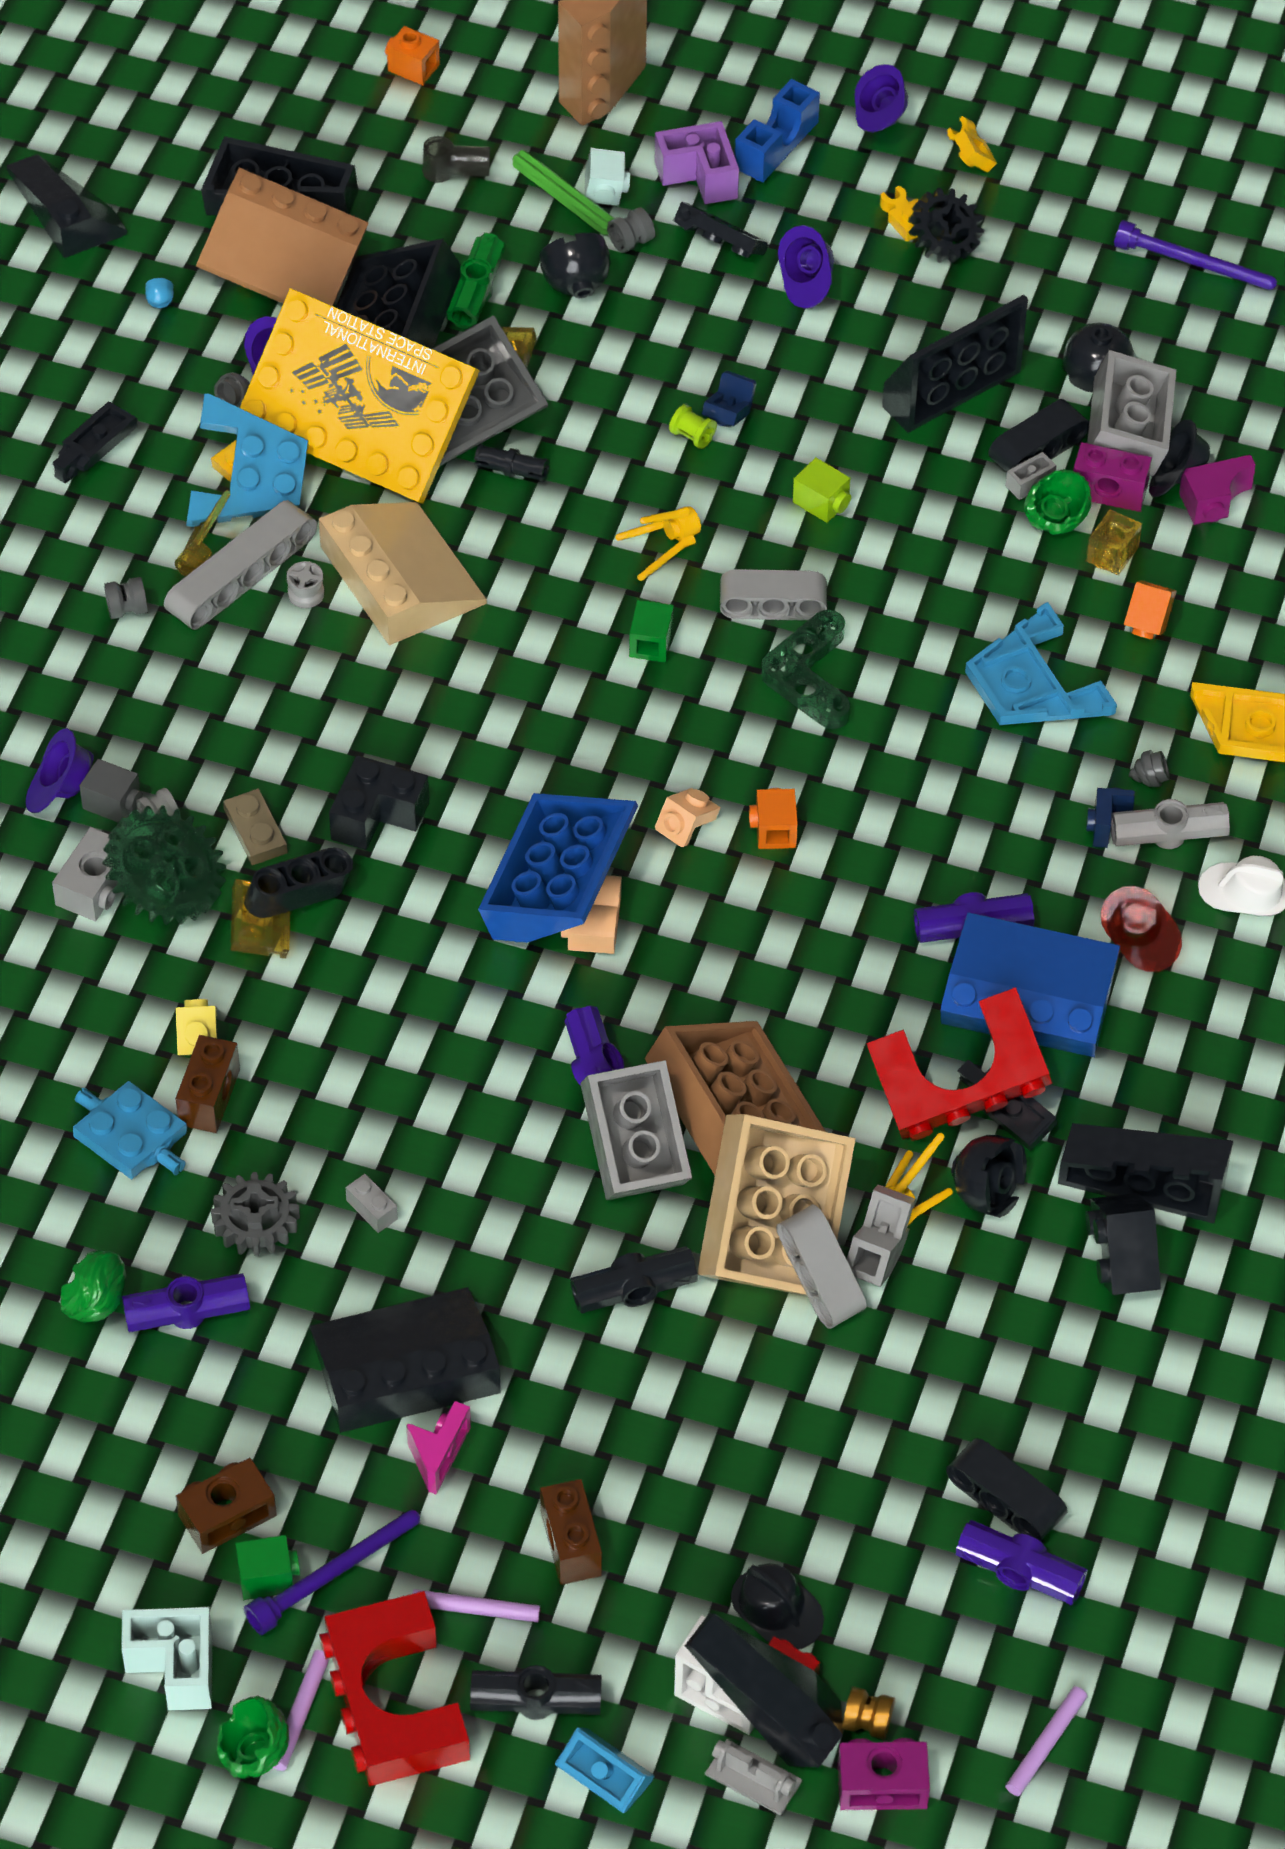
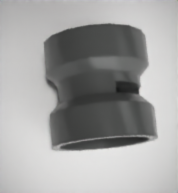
(630, 230)
(134, 598)

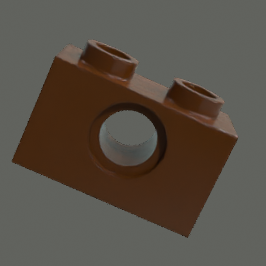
(208, 1083)
(216, 1524)
(570, 1532)

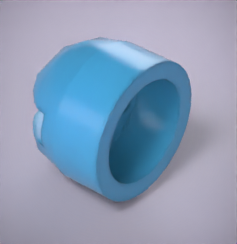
(159, 292)

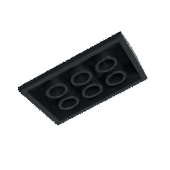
(404, 289)
(957, 367)
(406, 1359)

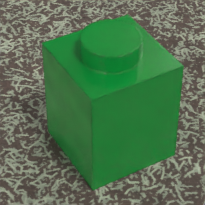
(651, 631)
(266, 1566)

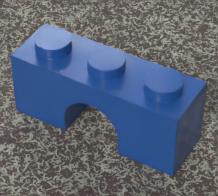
(764, 146)

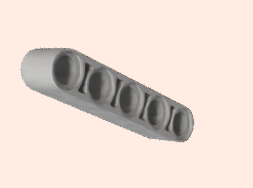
(240, 564)

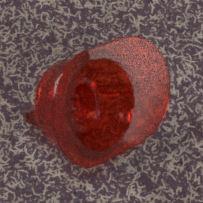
(1141, 928)

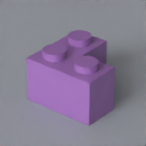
(698, 155)

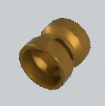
(868, 1713)

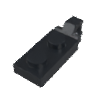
(719, 229)
(93, 441)
(1022, 1116)

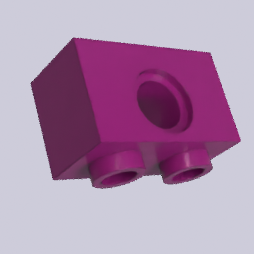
(1114, 475)
(865, 1790)

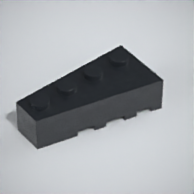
(309, 175)
(1166, 1169)

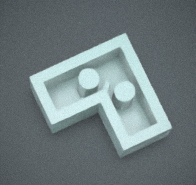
(172, 1643)

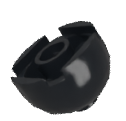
(576, 266)
(1088, 349)
(988, 1174)

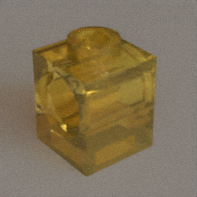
(1114, 542)

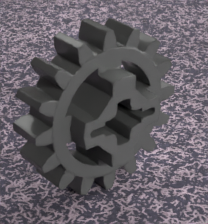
(255, 1214)

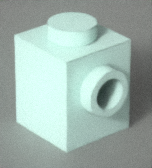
(606, 176)

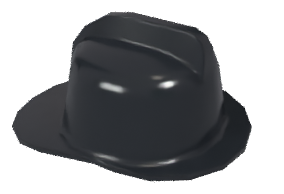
(1185, 451)
(777, 1605)

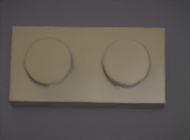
(255, 827)

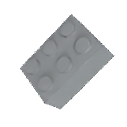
(1132, 407)
(636, 1130)

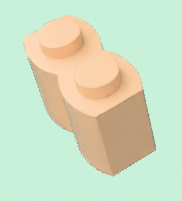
(600, 928)

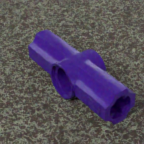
(948, 920)
(590, 1044)
(208, 1299)
(1021, 1562)

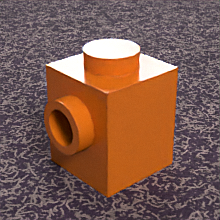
(412, 55)
(1149, 609)
(774, 818)

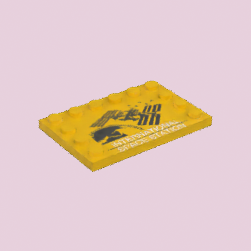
(360, 394)

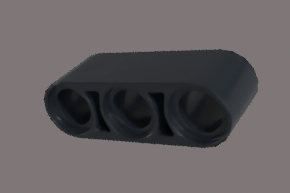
(1047, 431)
(298, 882)
(1006, 1490)

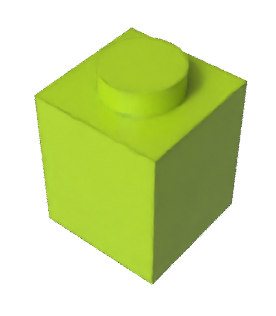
(821, 490)

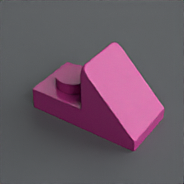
(437, 1450)

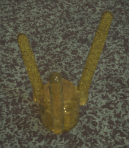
(195, 551)

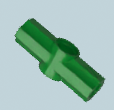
(476, 280)

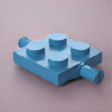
(130, 1130)

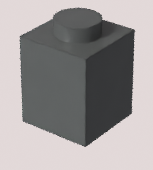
(110, 791)

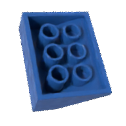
(554, 865)
(1057, 975)

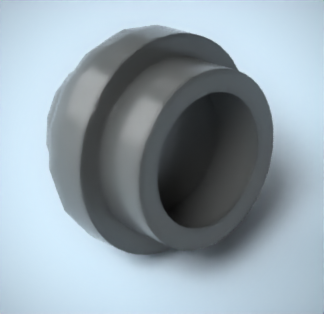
(231, 388)
(1150, 769)

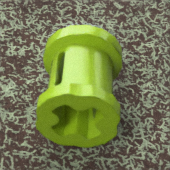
(692, 426)

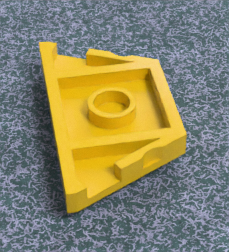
(1242, 720)

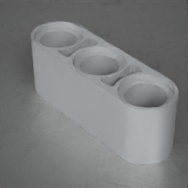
(772, 594)
(821, 1266)

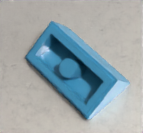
(604, 1769)

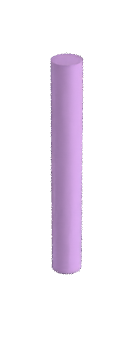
(482, 1606)
(303, 1703)
(1046, 1741)

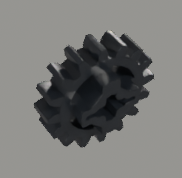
(942, 226)

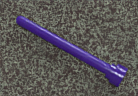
(1131, 237)
(265, 1612)

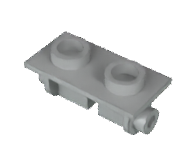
(752, 1776)

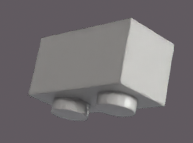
(1025, 475)
(371, 1203)

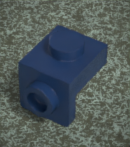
(731, 401)
(1099, 818)

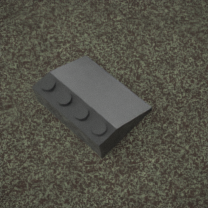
(501, 392)

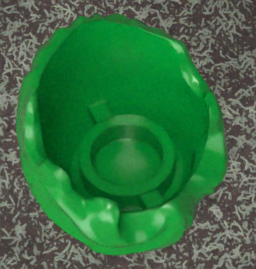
(1058, 502)
(95, 1288)
(252, 1738)

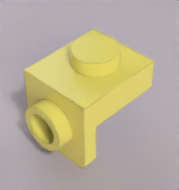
(194, 1020)

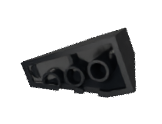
(66, 209)
(772, 1690)

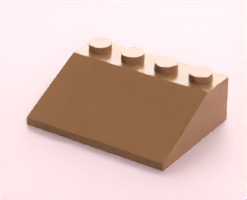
(599, 53)
(281, 241)
(724, 1073)

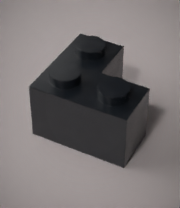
(377, 794)
(1128, 1242)

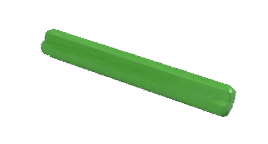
(562, 191)

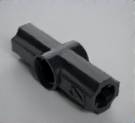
(633, 1279)
(509, 1690)

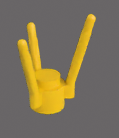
(677, 524)
(902, 1186)

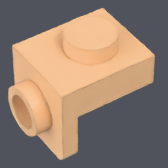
(684, 813)

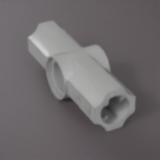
(1170, 824)

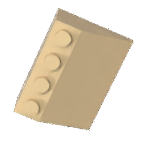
(398, 567)
(761, 1179)

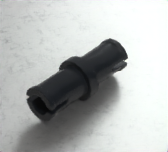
(512, 462)

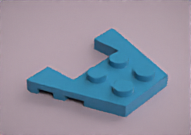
(265, 464)
(1021, 685)

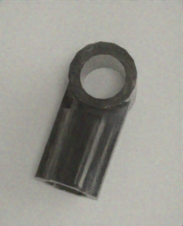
(444, 159)

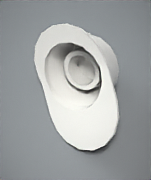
(1244, 887)

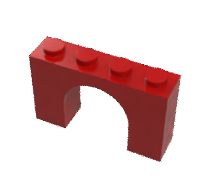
(1015, 1072)
(390, 1743)

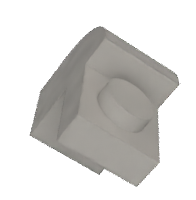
(882, 1236)

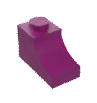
(1212, 486)

